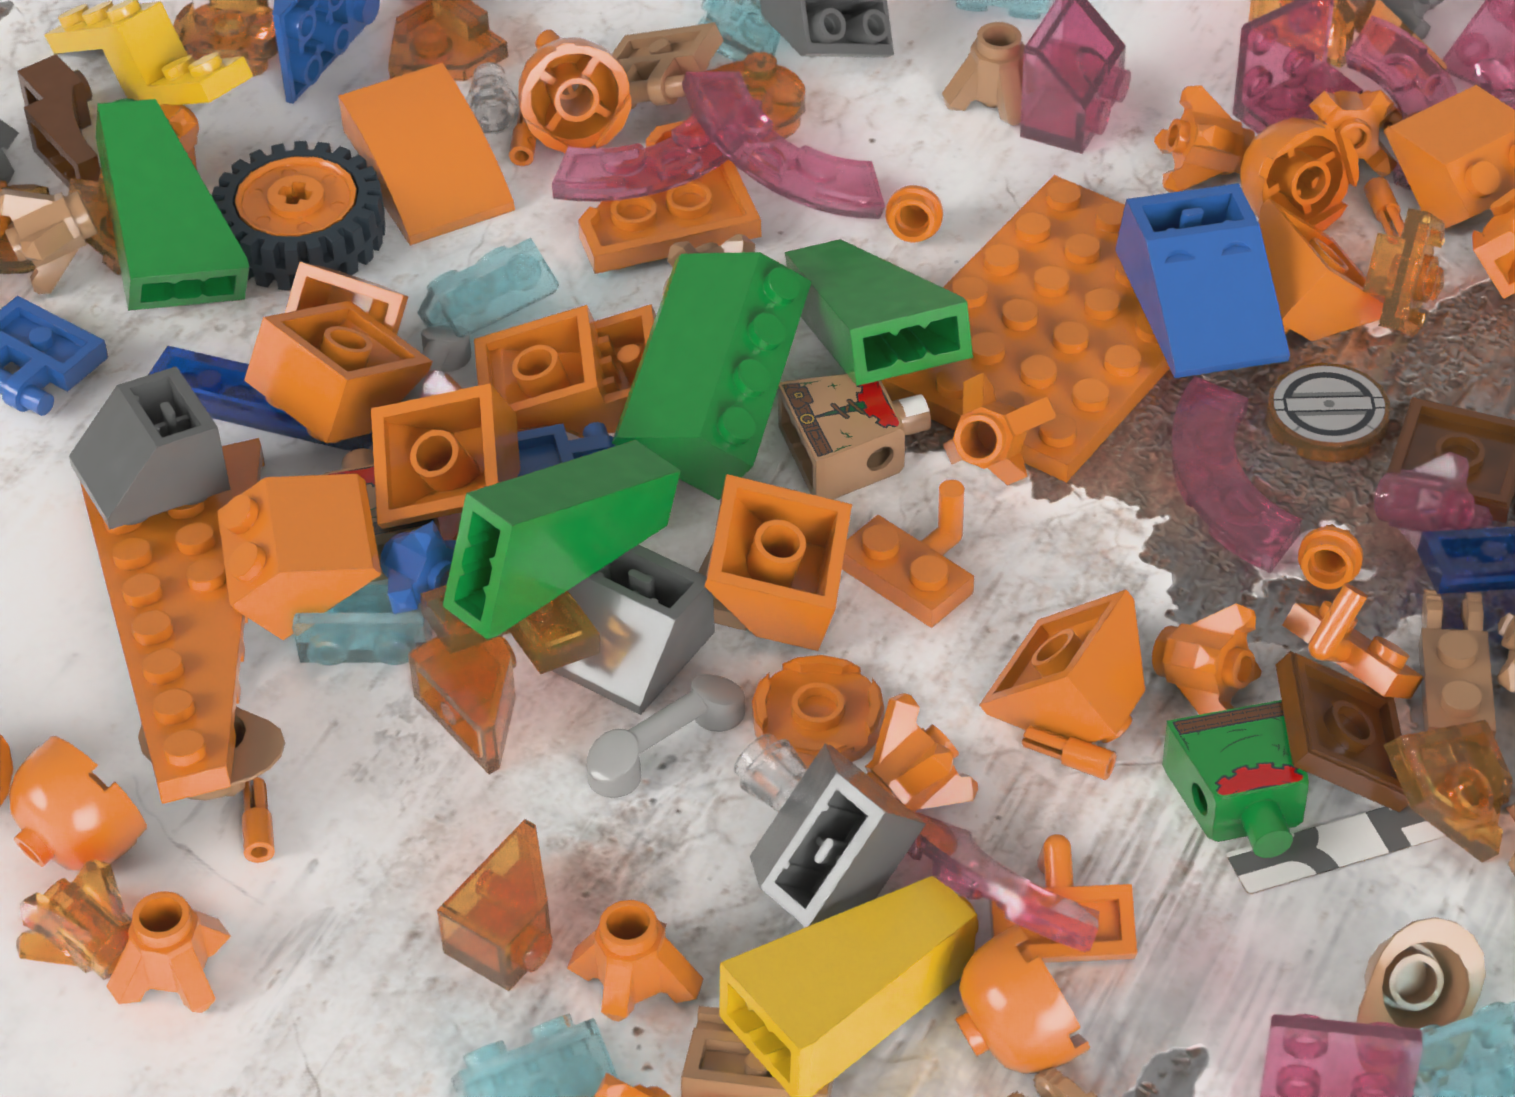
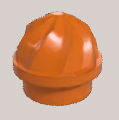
(914, 213)
(1330, 557)

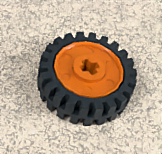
(302, 210)

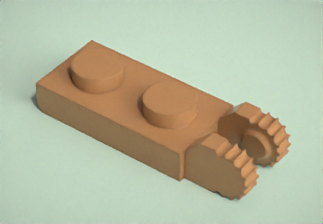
(1455, 665)

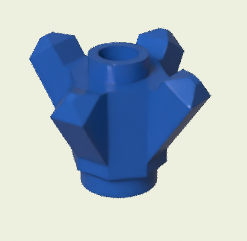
(415, 565)

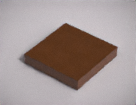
(1482, 438)
(1340, 729)

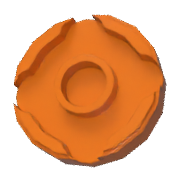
(819, 704)

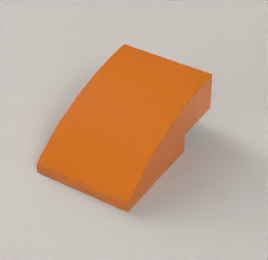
(426, 153)
(566, 366)

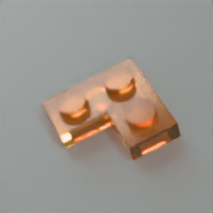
(549, 637)

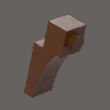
(55, 118)

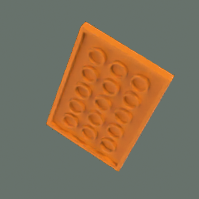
(1051, 322)

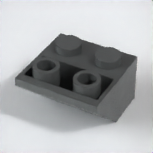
(832, 26)
(150, 450)
(649, 626)
(833, 841)

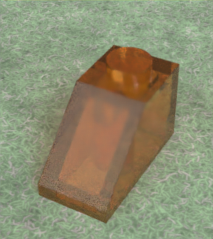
(468, 694)
(501, 912)

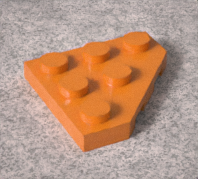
(646, 226)

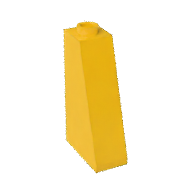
(846, 982)

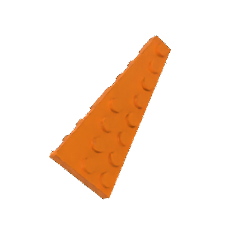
(180, 630)

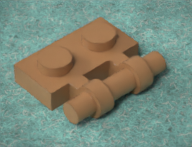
(660, 59)

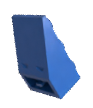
(314, 35)
(1203, 279)

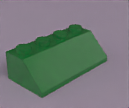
(714, 364)

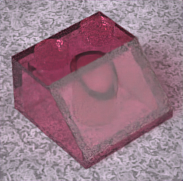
(1071, 77)

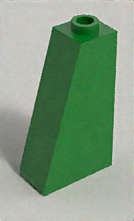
(162, 216)
(877, 314)
(552, 530)

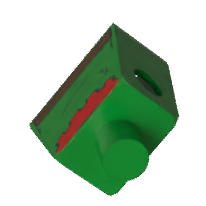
(1238, 775)

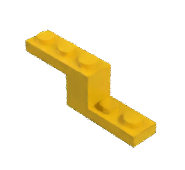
(147, 53)

